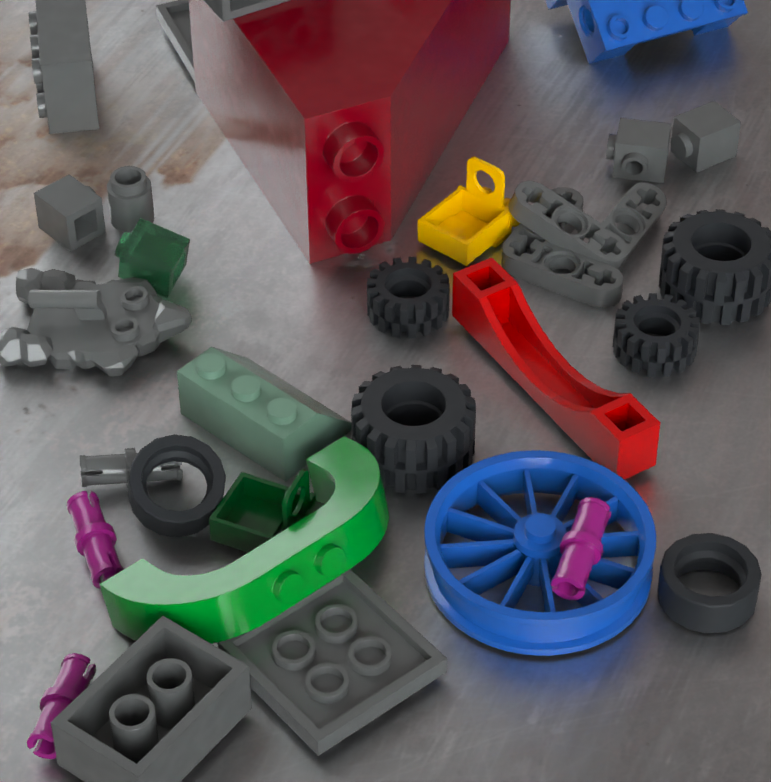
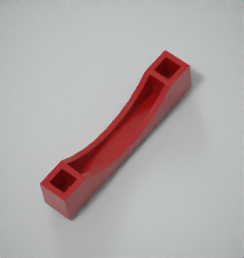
(603, 423)

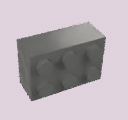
(63, 65)
(153, 710)

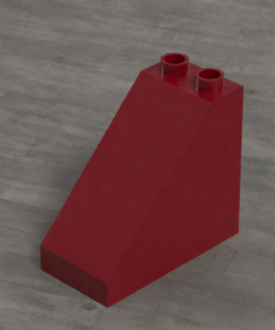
(344, 104)

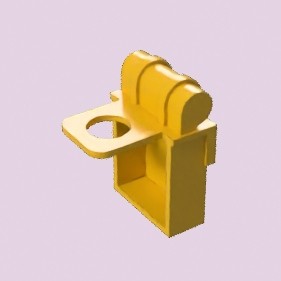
(469, 217)

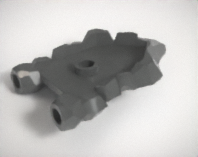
(89, 322)

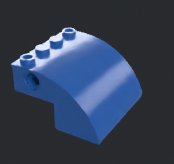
(615, 26)

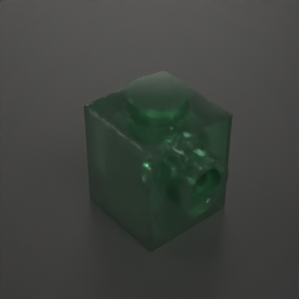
(152, 255)

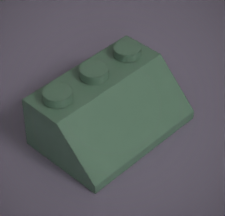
(256, 411)

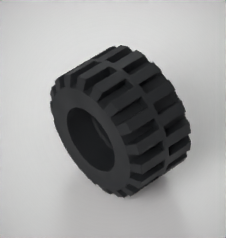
(717, 265)
(415, 426)

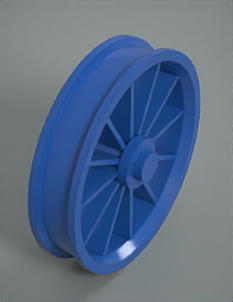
(532, 552)

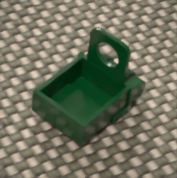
(260, 510)

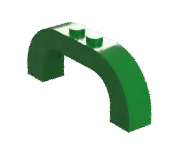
(273, 574)

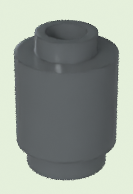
(129, 198)

